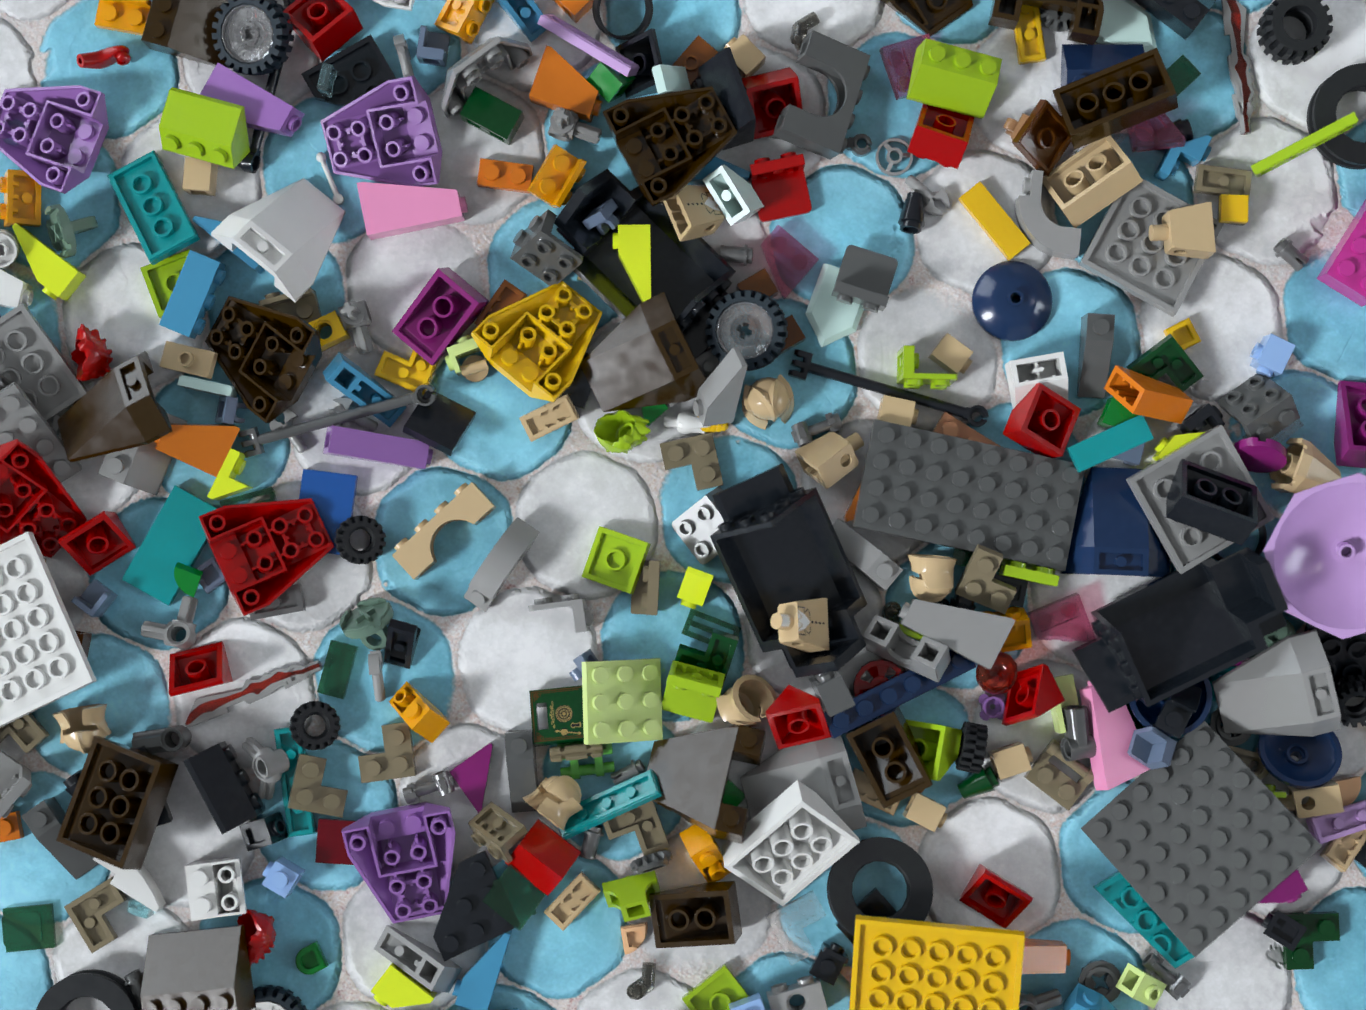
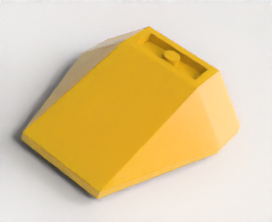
(540, 340)

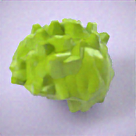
(621, 431)

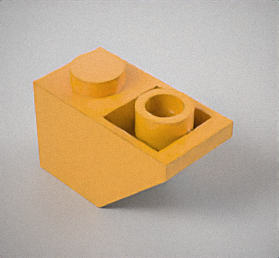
(419, 712)
(704, 853)

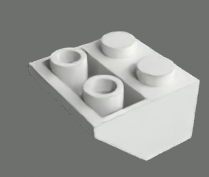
(1043, 369)
(215, 888)

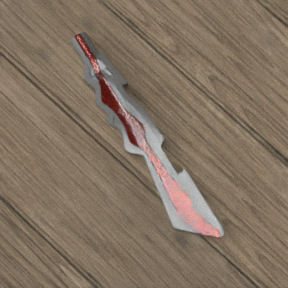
(1238, 63)
(253, 690)

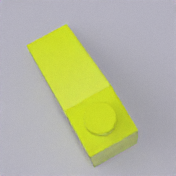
(635, 255)
(51, 270)

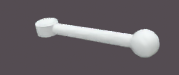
(337, 198)

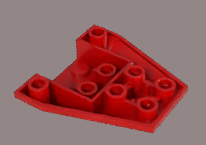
(34, 499)
(265, 547)

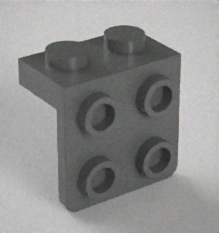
(543, 252)
(865, 278)
(1260, 407)

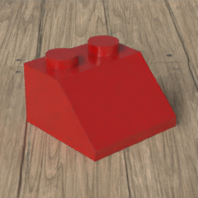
(323, 24)
(769, 95)
(941, 135)
(1042, 422)

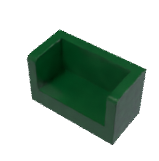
(492, 115)

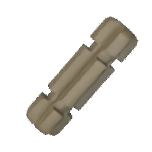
(575, 752)

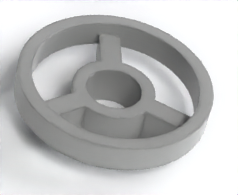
(891, 162)

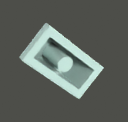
(733, 194)

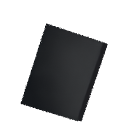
(645, 52)

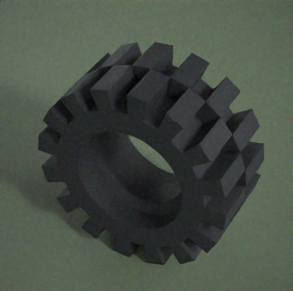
(376, 539)
(1347, 690)
(331, 725)
(972, 747)

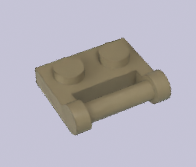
(1054, 781)

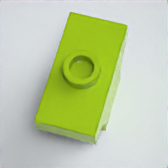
(632, 894)

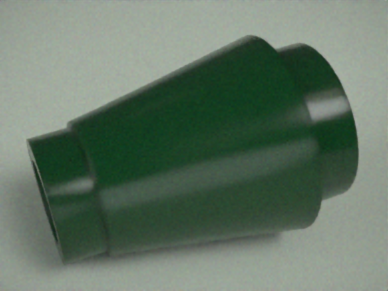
(979, 783)

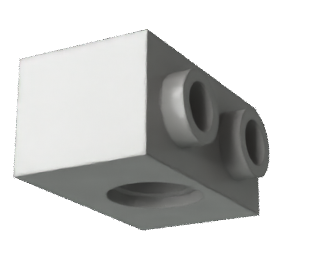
(807, 986)

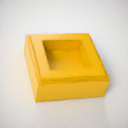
(1233, 208)
(1184, 333)

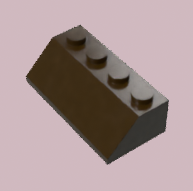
(1116, 98)

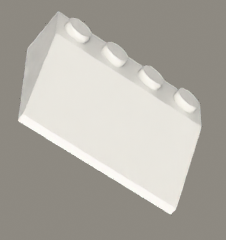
(789, 844)

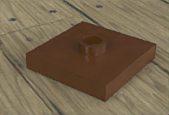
(1043, 137)

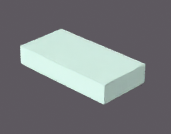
(670, 78)
(207, 386)

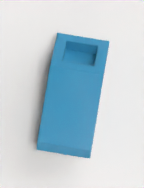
(1192, 153)

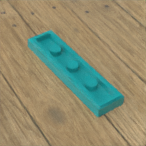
(613, 803)
(297, 821)

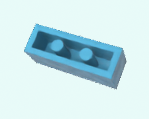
(193, 295)

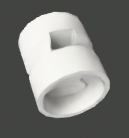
(8, 248)

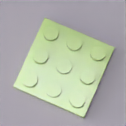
(622, 701)

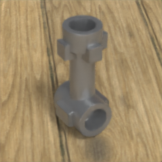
(803, 433)
(442, 783)
(1176, 986)

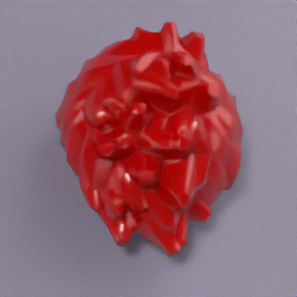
(91, 354)
(259, 934)

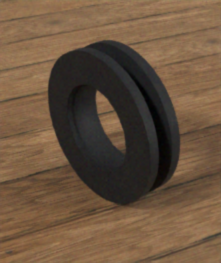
(1322, 112)
(883, 850)
(90, 983)

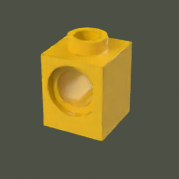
(338, 334)

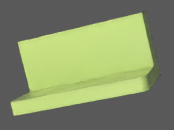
(1067, 687)

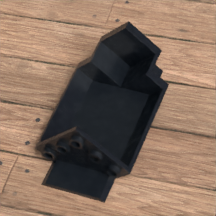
(686, 270)
(785, 551)
(1182, 629)

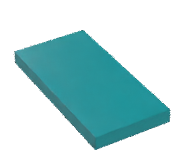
(153, 207)
(171, 539)

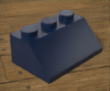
(1087, 59)

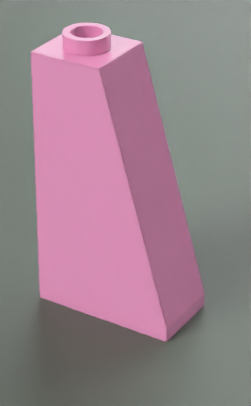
(406, 209)
(1112, 738)

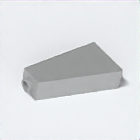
(964, 631)

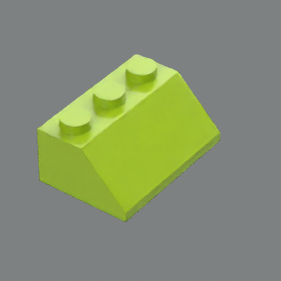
(953, 78)
(204, 128)

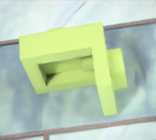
(464, 347)

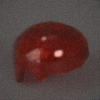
(1000, 677)

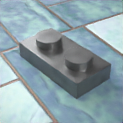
(289, 602)

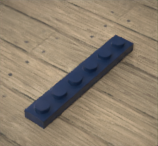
(892, 694)

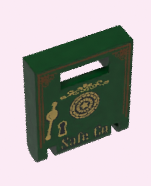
(563, 712)

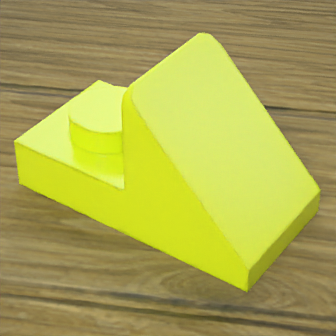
(225, 482)

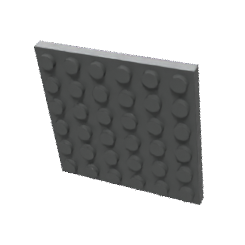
(1201, 838)

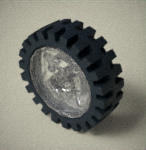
(252, 35)
(764, 320)

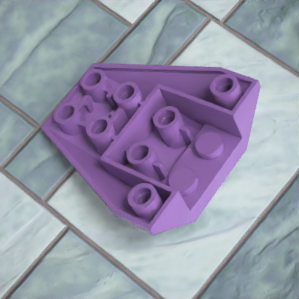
(59, 134)
(386, 136)
(405, 858)

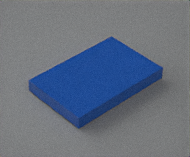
(332, 496)

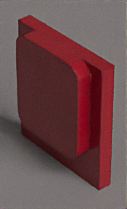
(330, 842)

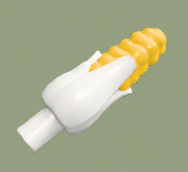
(689, 423)

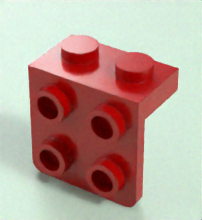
(780, 186)

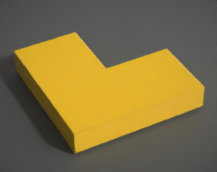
(405, 372)

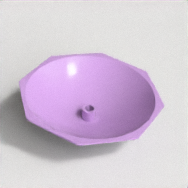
(1322, 556)

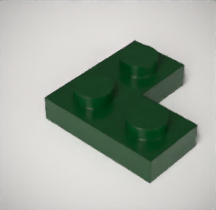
(1169, 359)
(717, 656)
(1320, 927)

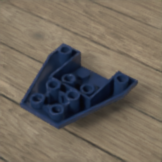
(1113, 531)

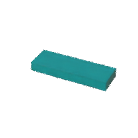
(1110, 443)

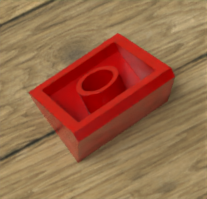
(98, 542)
(198, 669)
(1031, 695)
(796, 718)
(544, 857)
(994, 897)

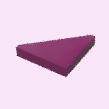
(473, 775)

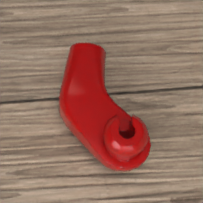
(104, 57)

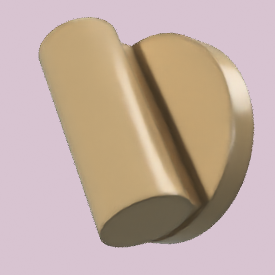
(475, 368)

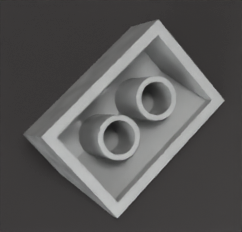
(139, 466)

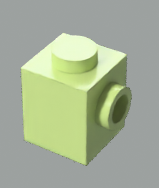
(1140, 985)

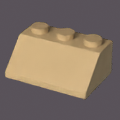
(1091, 180)

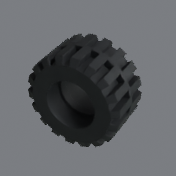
(1286, 48)

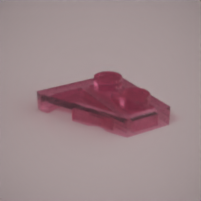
(898, 62)
(1155, 135)
(787, 260)
(1062, 621)

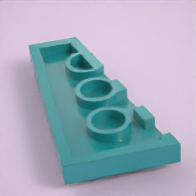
(1143, 919)

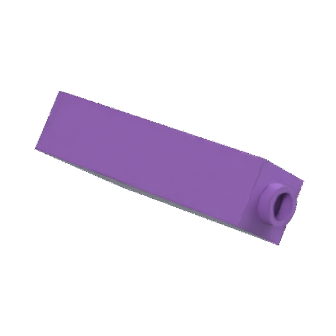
(261, 108)
(376, 447)

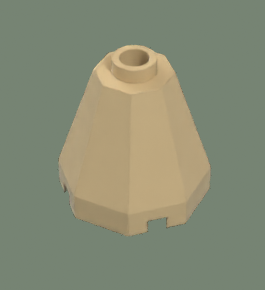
(1304, 468)

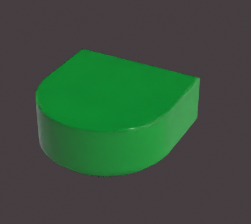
(311, 959)

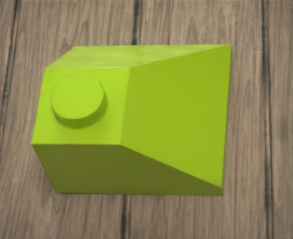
(937, 745)

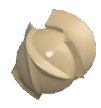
(767, 401)
(934, 578)
(744, 700)
(81, 725)
(556, 799)

